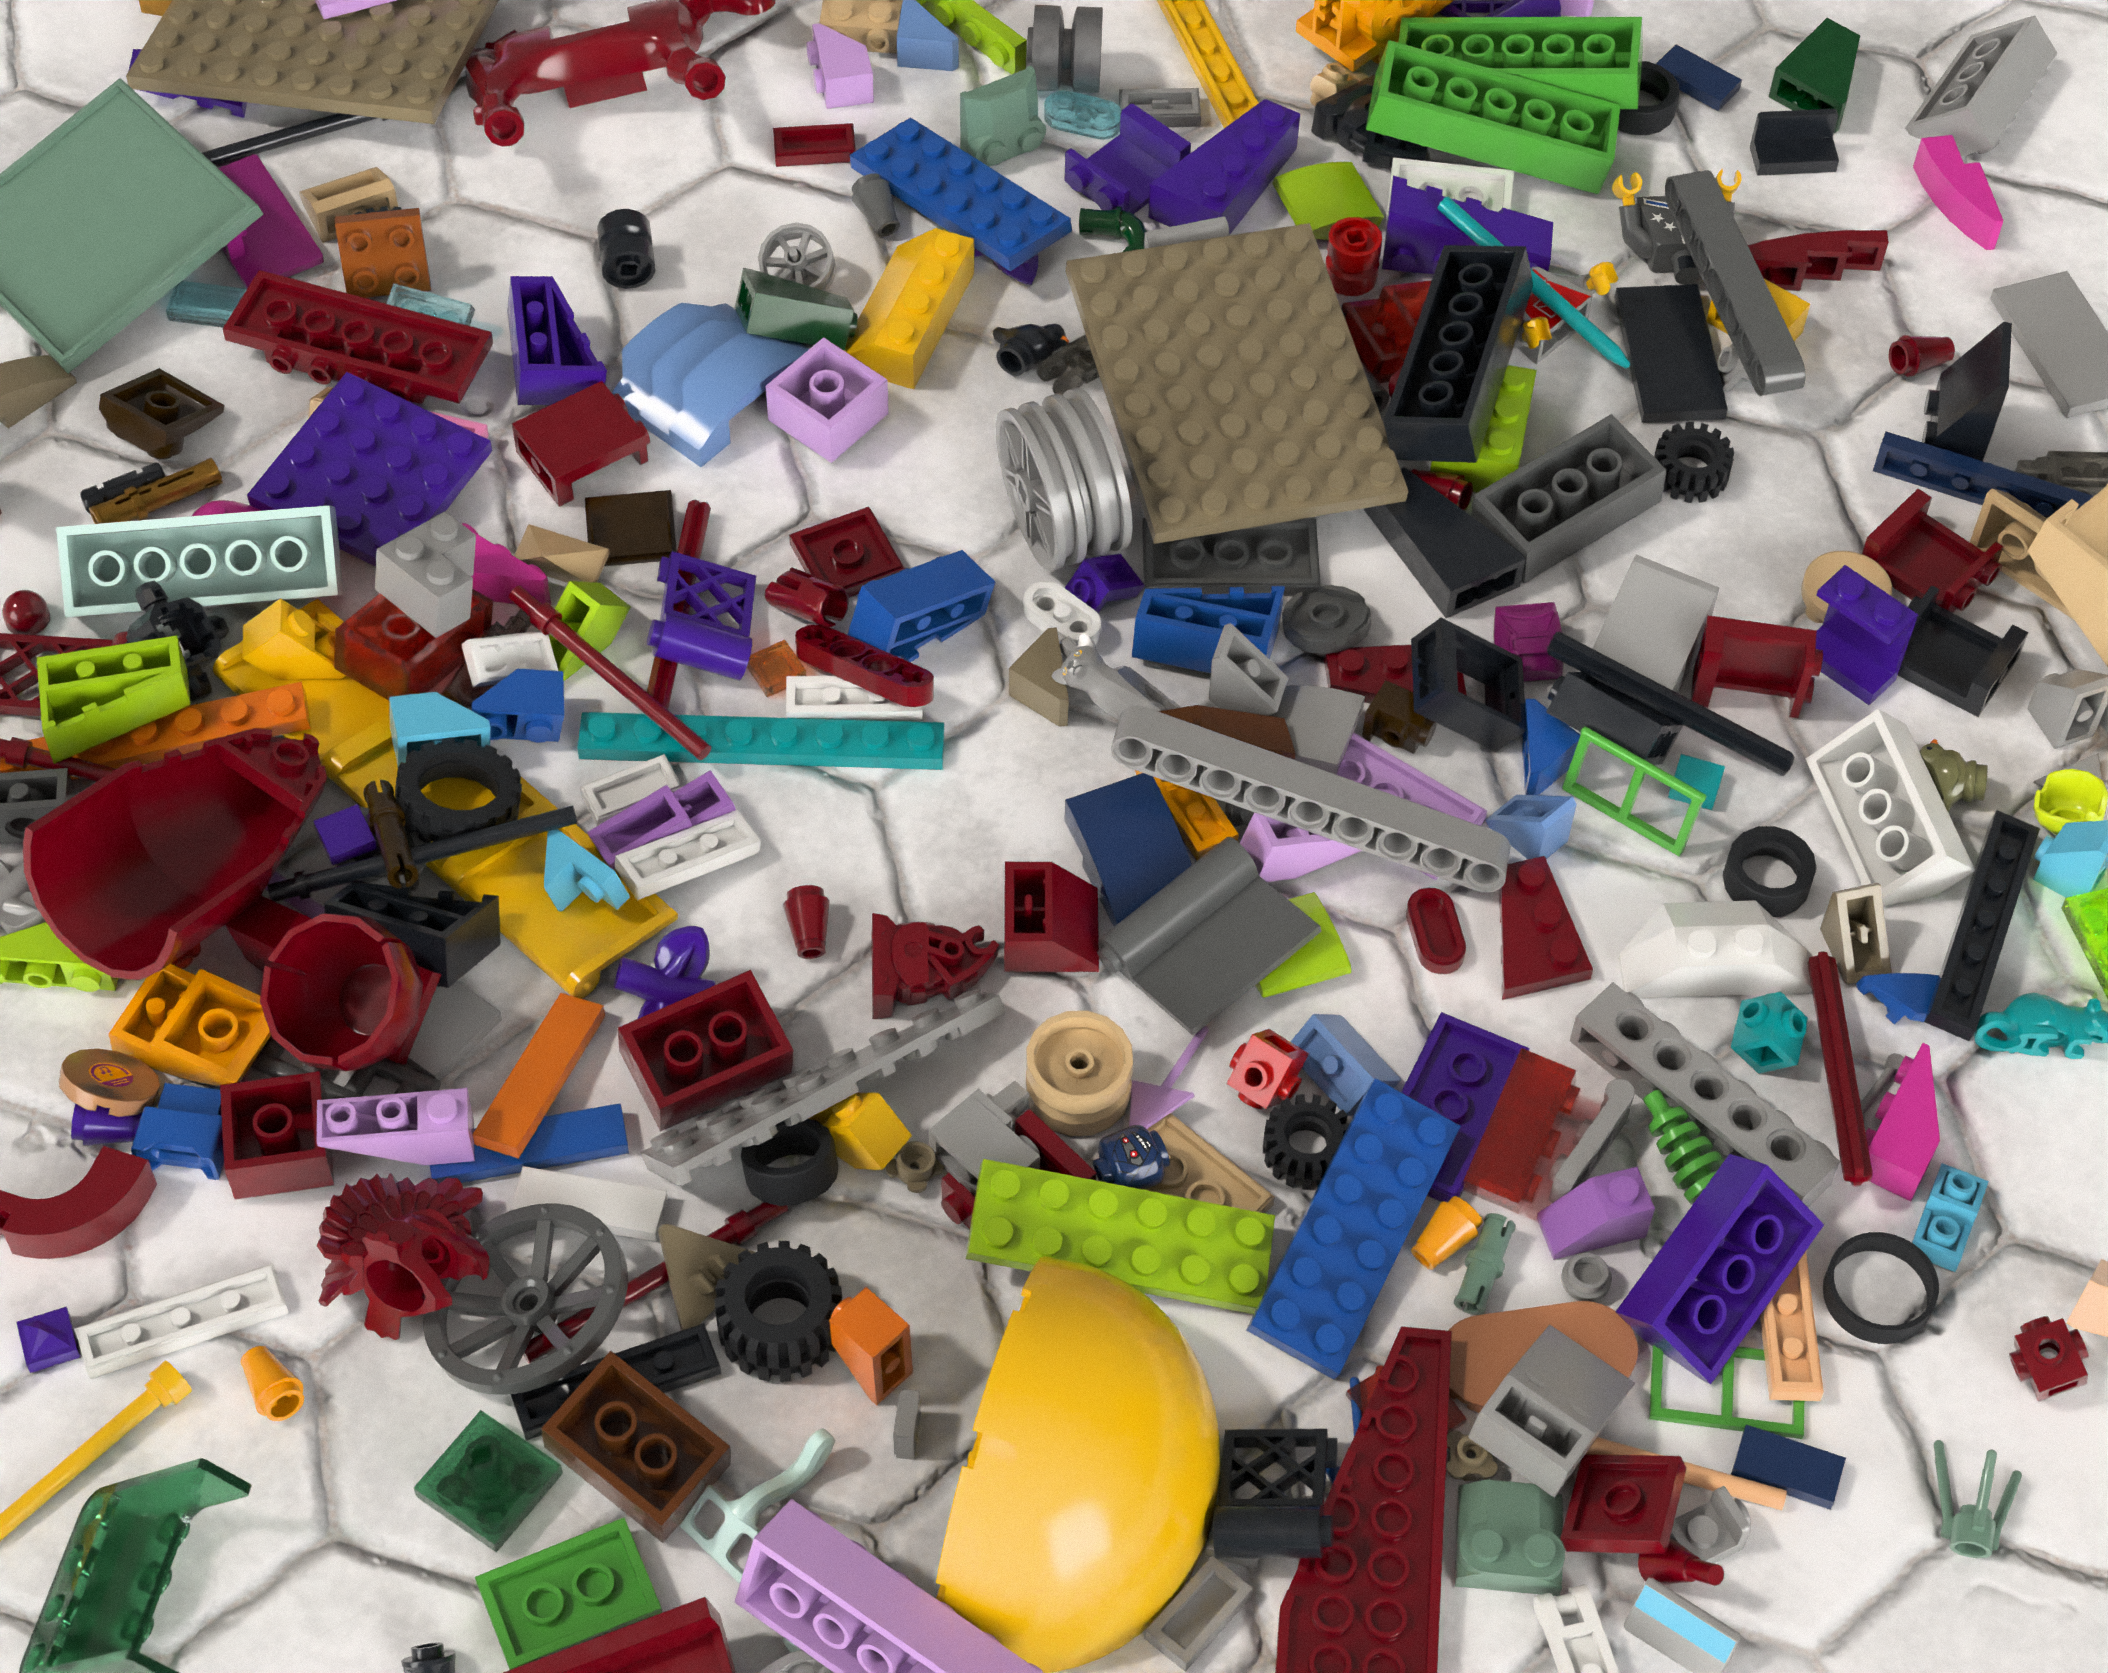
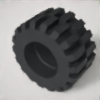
(769, 1276)

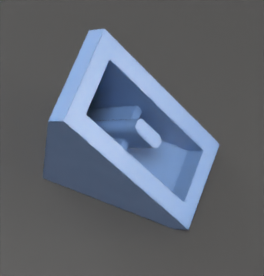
(924, 40)
(1535, 823)

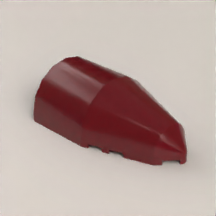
(170, 848)

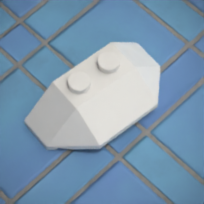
(1713, 952)

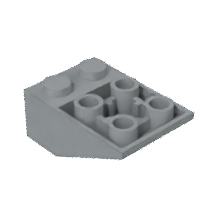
(1550, 1410)

